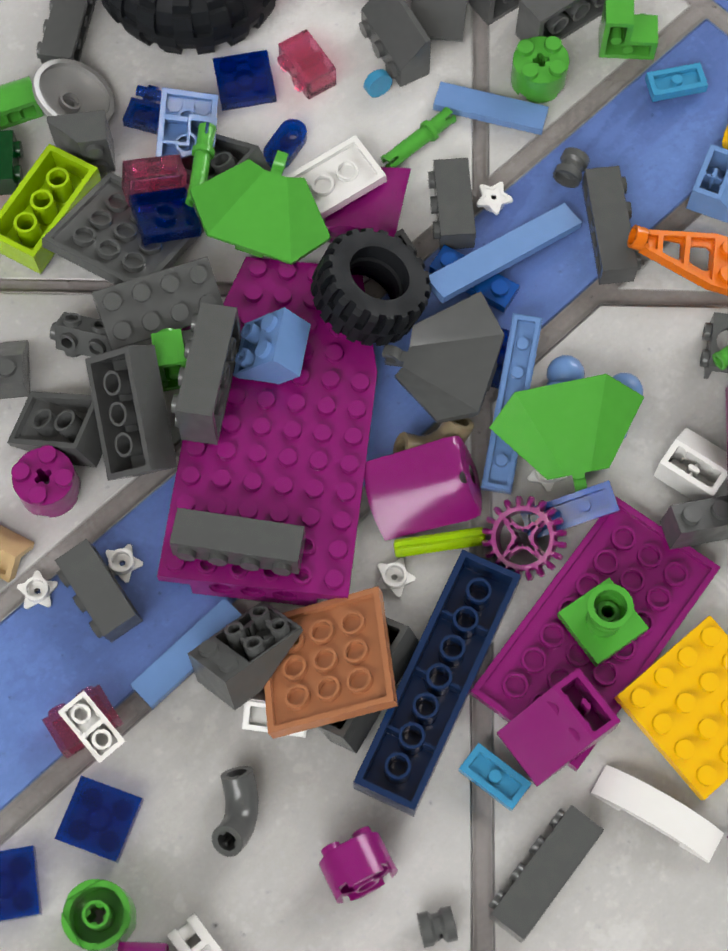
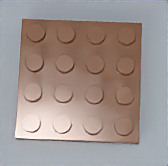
(334, 667)

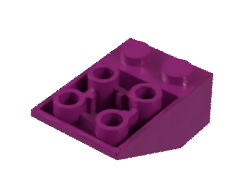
(558, 727)

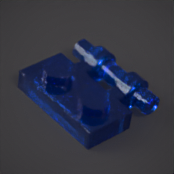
(144, 113)

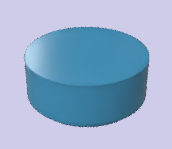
(377, 83)

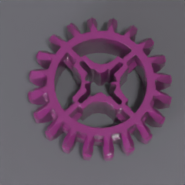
(535, 528)

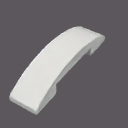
(658, 811)

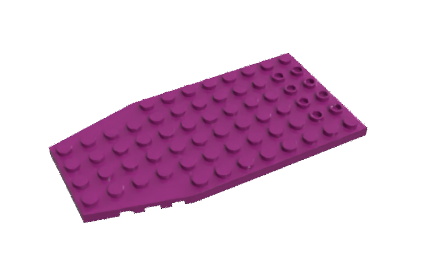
(284, 451)

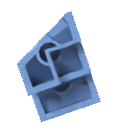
(179, 120)

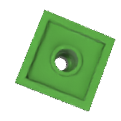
(597, 634)

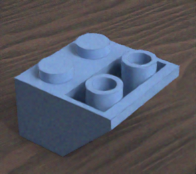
(711, 187)
(272, 347)

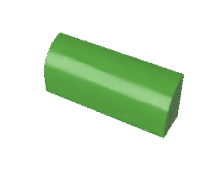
(17, 103)

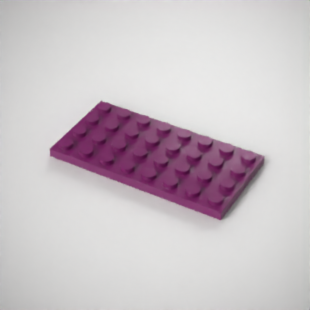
(543, 650)

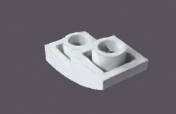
(91, 726)

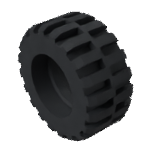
(353, 310)

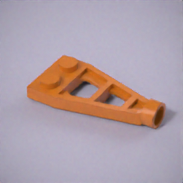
(650, 244)

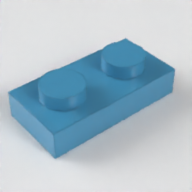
(676, 82)
(494, 777)

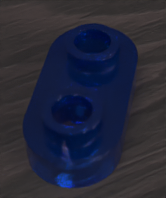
(282, 142)

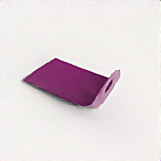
(375, 209)
(422, 488)

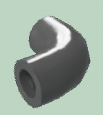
(240, 811)

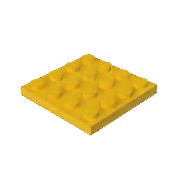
(685, 706)

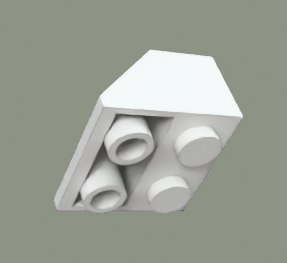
(693, 466)

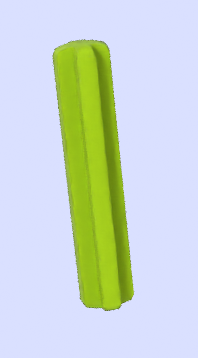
(438, 542)

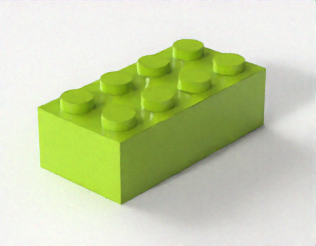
(40, 202)

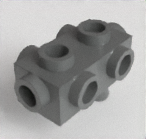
(79, 335)

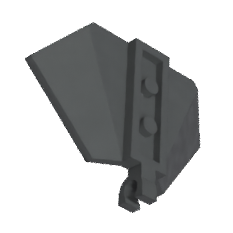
(450, 359)

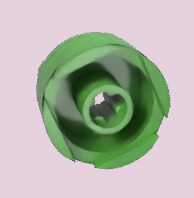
(539, 68)
(80, 912)

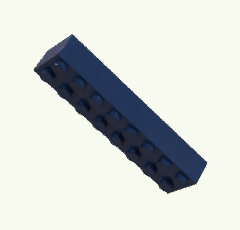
(437, 683)

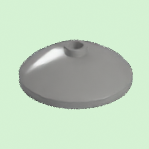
(70, 88)

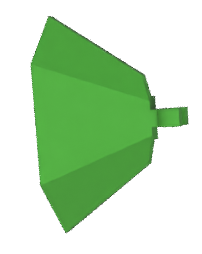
(261, 211)
(569, 425)

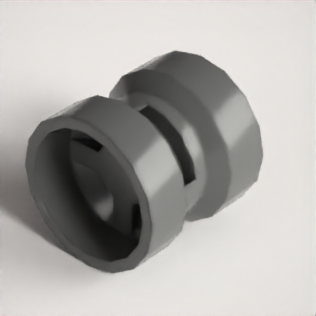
(572, 165)
(437, 926)

